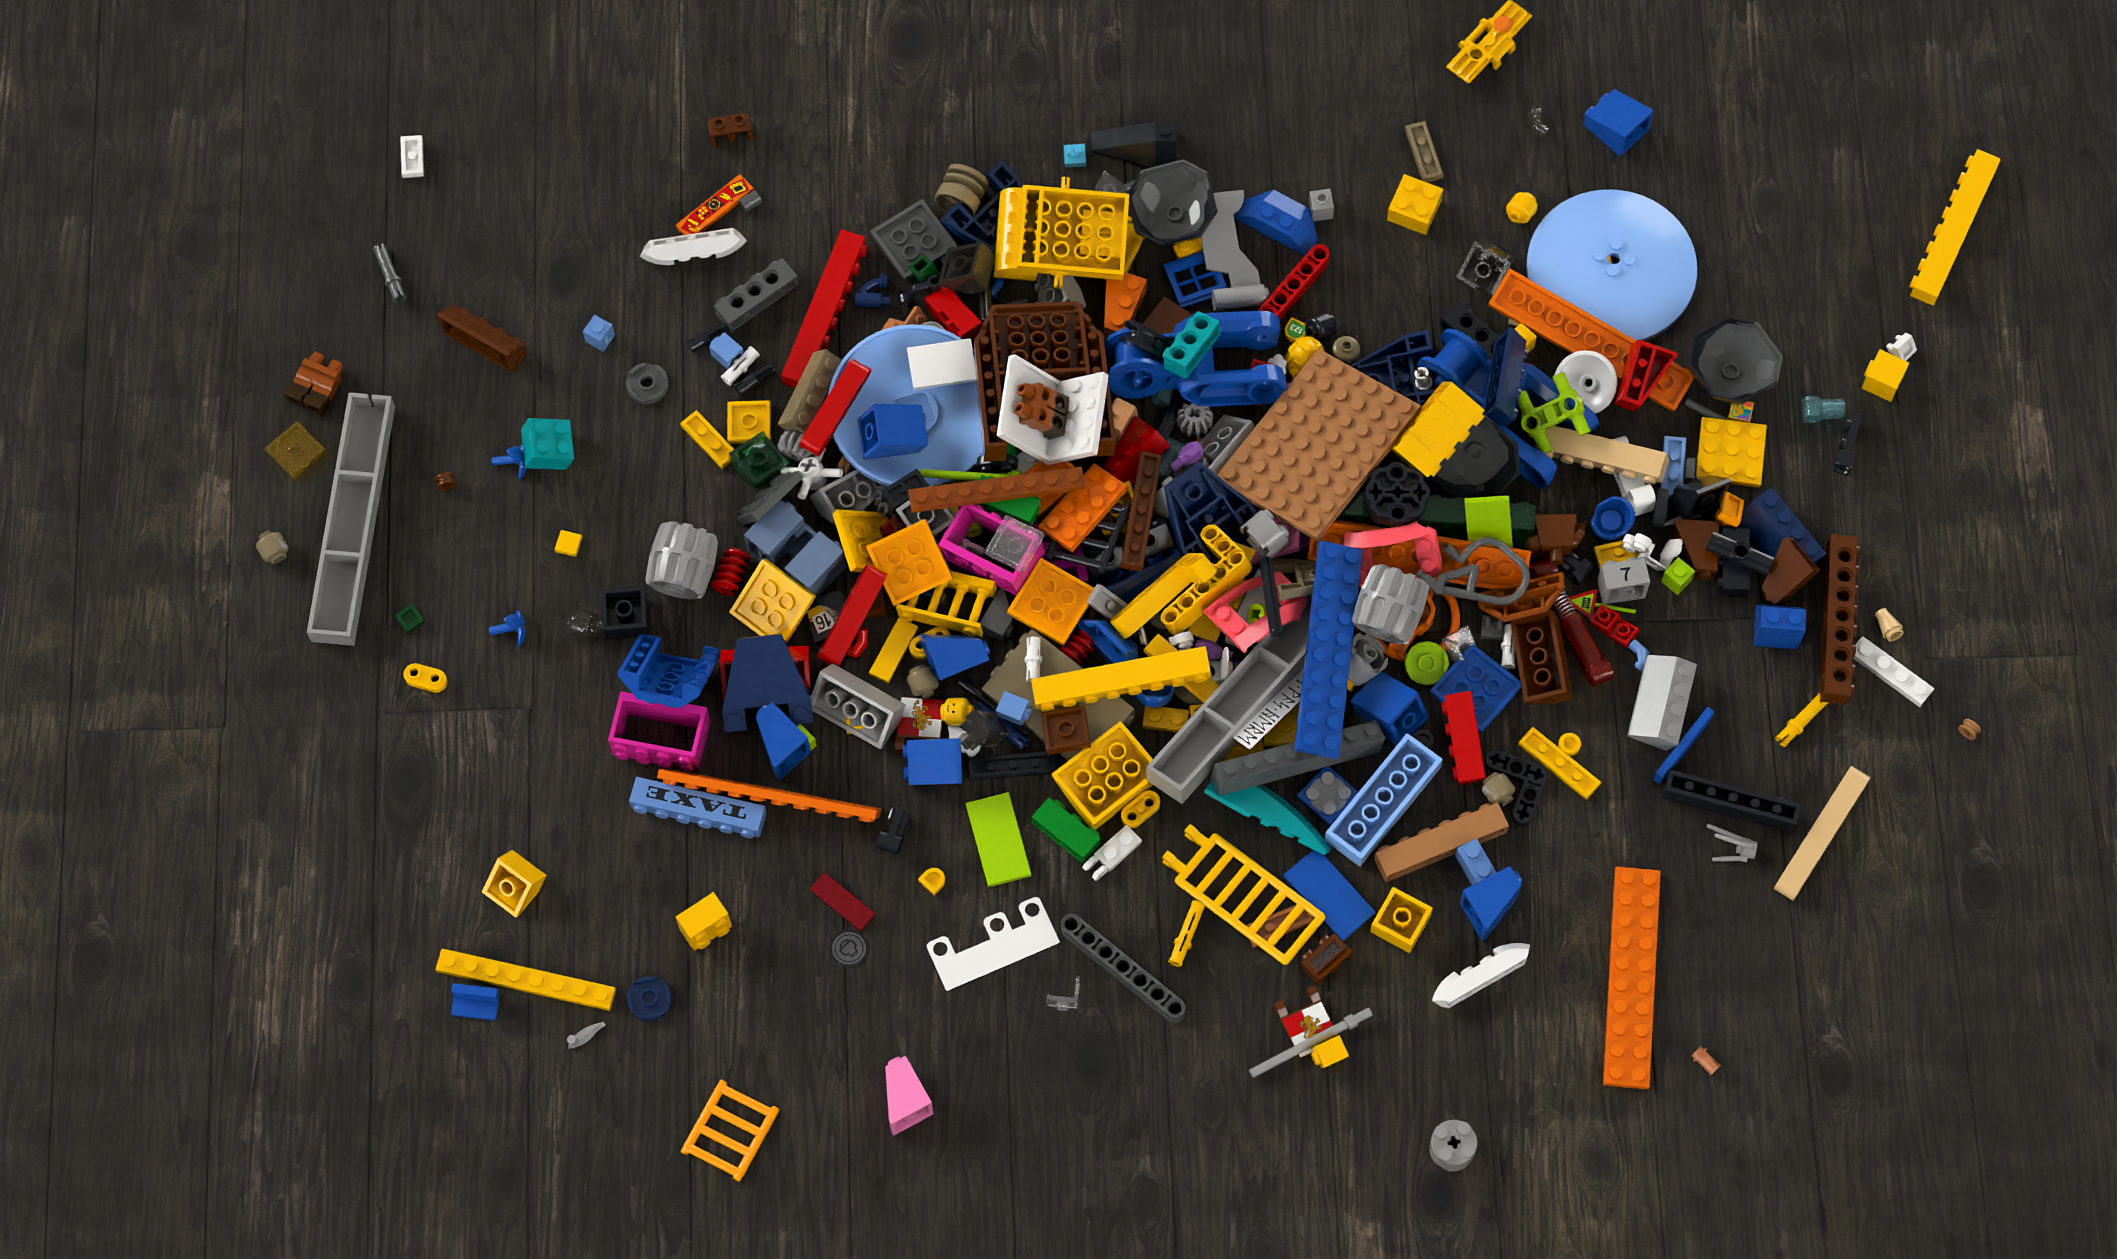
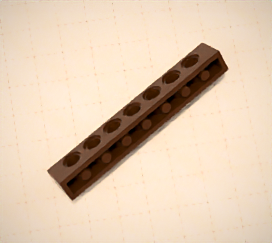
(1830, 689)

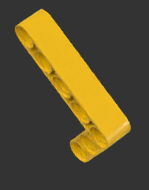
(1187, 570)
(1230, 571)

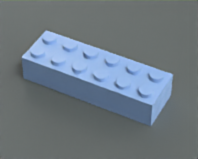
(1383, 800)

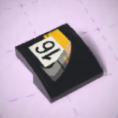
(824, 613)

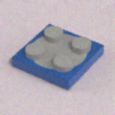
(1327, 795)

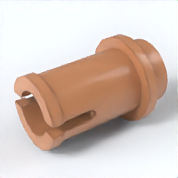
(1705, 1060)

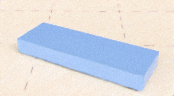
(1674, 475)

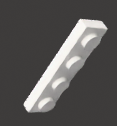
(1892, 672)

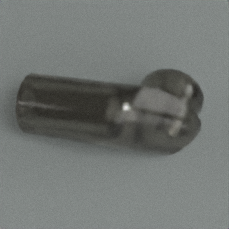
(1535, 121)

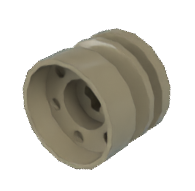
(963, 186)

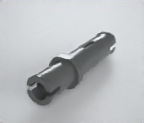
(392, 280)

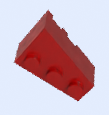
(953, 314)

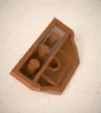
(1537, 599)

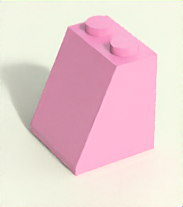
(906, 1096)

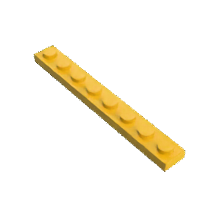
(525, 979)

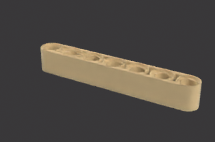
(1822, 833)

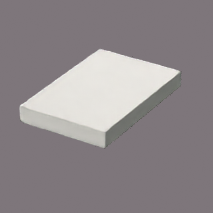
(941, 364)

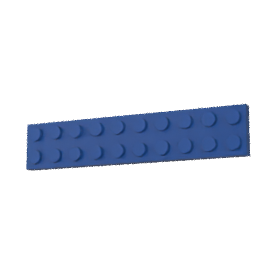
(1328, 650)

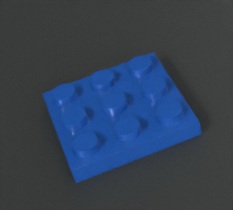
(1487, 681)

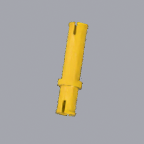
(1796, 725)
(1178, 956)

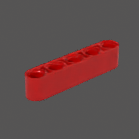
(1299, 279)
(835, 407)
(852, 615)

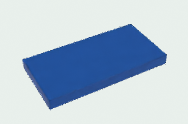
(1331, 893)

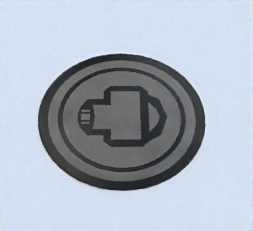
(849, 948)

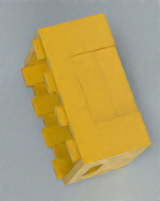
(1438, 429)

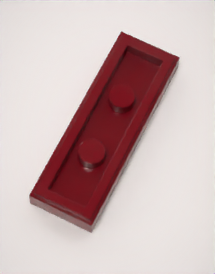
(842, 902)

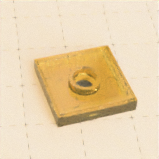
(295, 450)

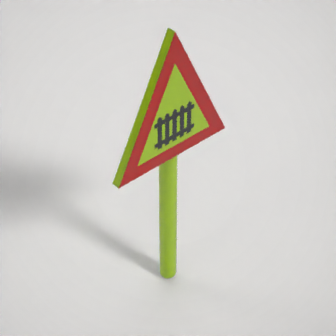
(1586, 602)

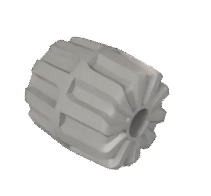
(681, 560)
(1390, 604)

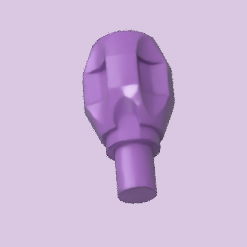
(1187, 456)
(1213, 650)

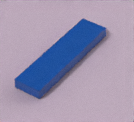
(1684, 745)

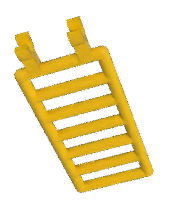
(1266, 877)

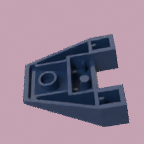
(984, 224)
(1395, 365)
(1200, 500)
(761, 675)

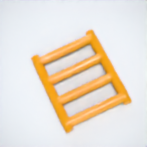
(748, 1152)

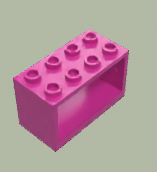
(974, 564)
(665, 757)

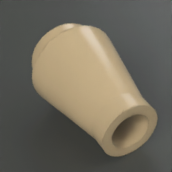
(1889, 626)

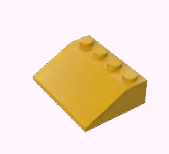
(1105, 776)

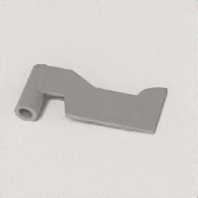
(1224, 256)

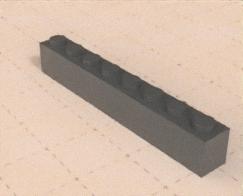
(1285, 762)

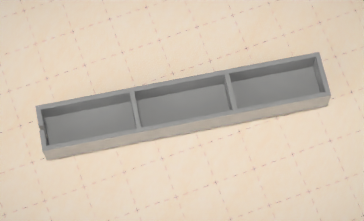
(351, 519)
(1209, 732)

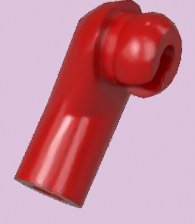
(862, 637)

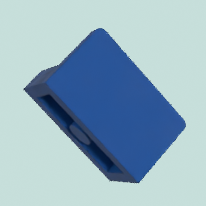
(475, 1002)

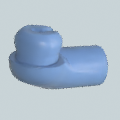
(1641, 653)

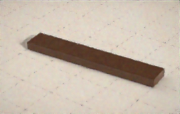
(1141, 511)

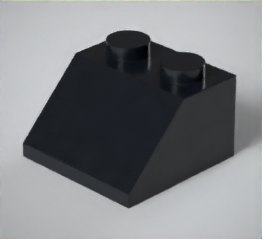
(1699, 495)

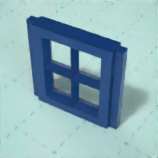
(1197, 297)

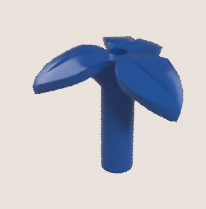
(515, 456)
(514, 622)

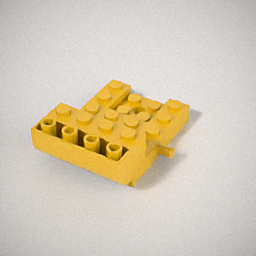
(1059, 233)

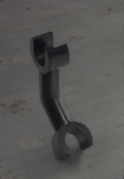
(907, 297)

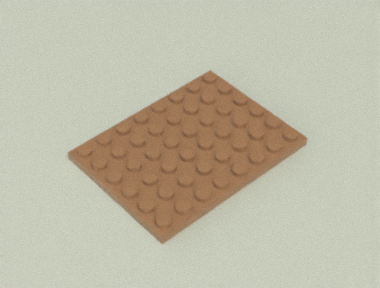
(1318, 444)

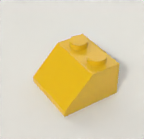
(513, 882)

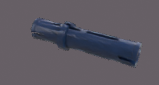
(1015, 736)

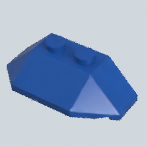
(1280, 220)
(1108, 641)

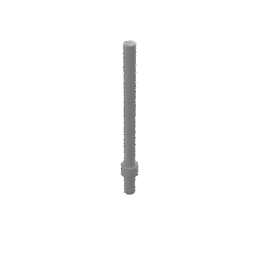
(1348, 1023)

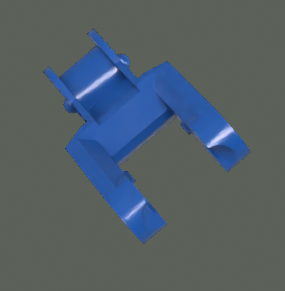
(1469, 369)
(1142, 375)

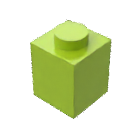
(1678, 576)

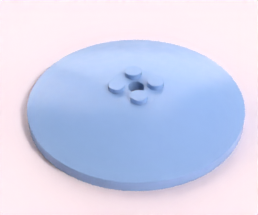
(1654, 268)
(949, 410)

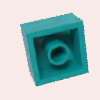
(547, 443)

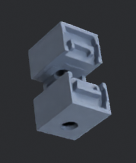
(783, 532)

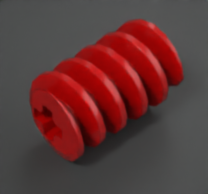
(729, 571)
(1078, 647)

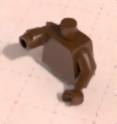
(1555, 536)

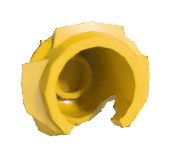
(1300, 353)

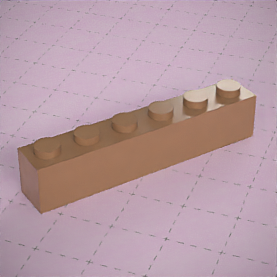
(1440, 842)

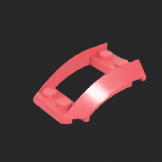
(1424, 539)
(1236, 628)

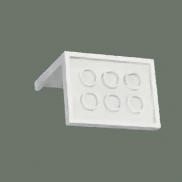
(1083, 415)

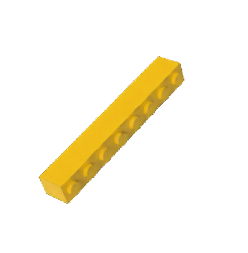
(1955, 226)
(1121, 678)

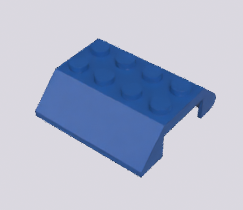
(665, 677)

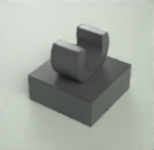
(1492, 628)

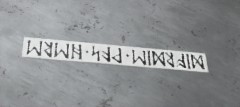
(1271, 713)

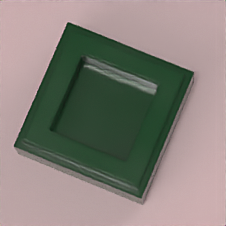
(409, 618)

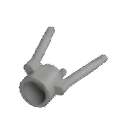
(1745, 846)

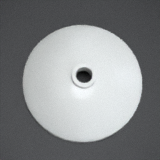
(1594, 366)

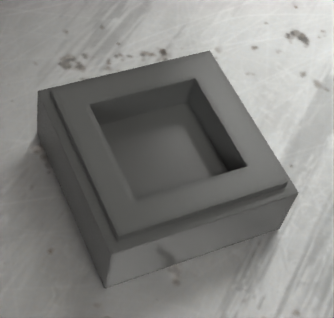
(1689, 470)

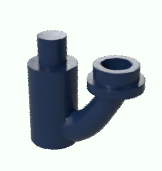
(864, 298)

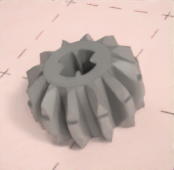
(1194, 419)
(790, 447)

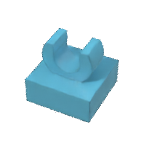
(1074, 155)

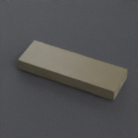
(1424, 152)

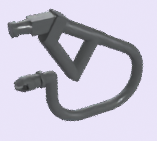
(1439, 588)

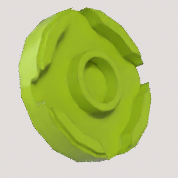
(1426, 663)

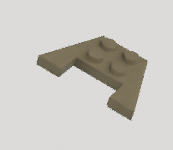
(1304, 573)

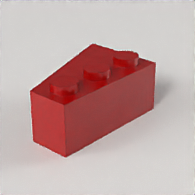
(1641, 373)
(1136, 438)

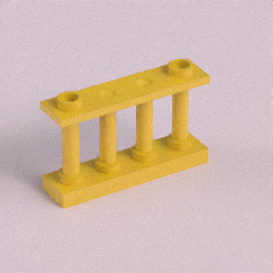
(962, 584)

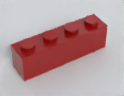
(1465, 738)

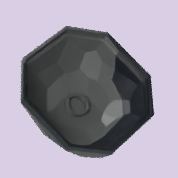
(1172, 203)
(1734, 360)
(1481, 464)

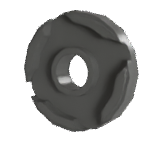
(650, 394)

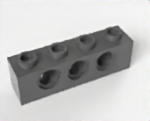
(752, 305)

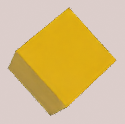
(1884, 375)

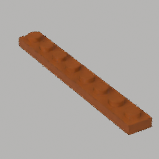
(996, 489)

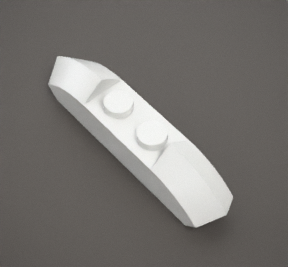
(684, 247)
(1457, 988)

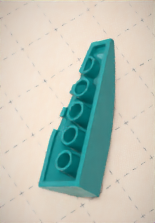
(1272, 812)

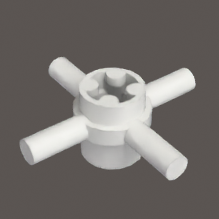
(813, 474)

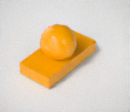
(1730, 511)

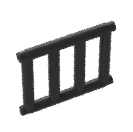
(1108, 547)

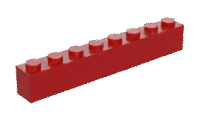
(826, 304)

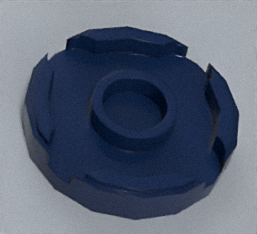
(649, 998)

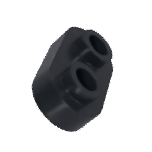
(997, 466)

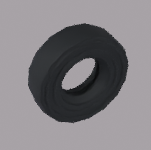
(1660, 509)

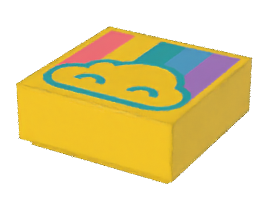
(1741, 412)

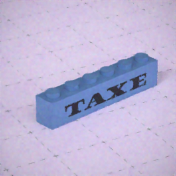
(697, 807)

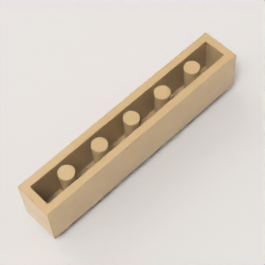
(1607, 454)

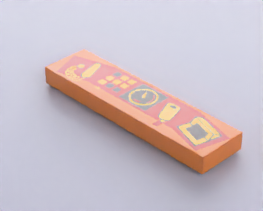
(715, 207)

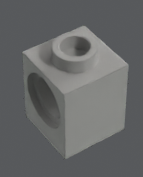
(1321, 204)

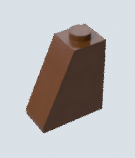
(1695, 537)
(1788, 572)

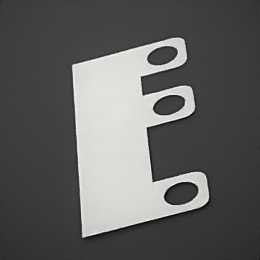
(1001, 949)

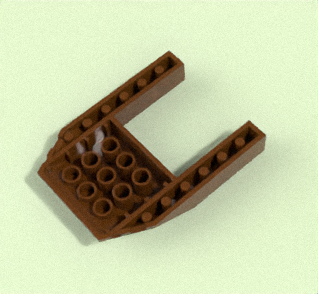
(1052, 338)

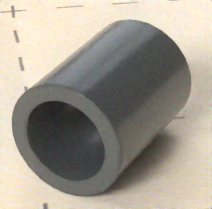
(750, 201)

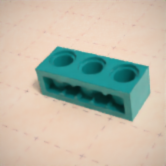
(1191, 344)

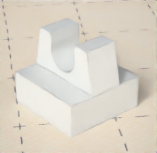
(1903, 347)

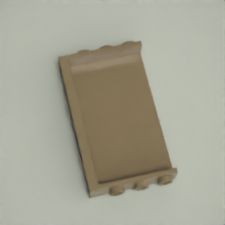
(1012, 679)

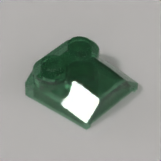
(757, 460)

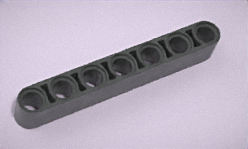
(1126, 978)

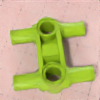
(1553, 413)

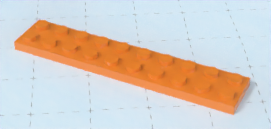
(1579, 331)
(1495, 567)
(761, 793)
(1631, 978)

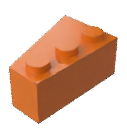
(1122, 301)

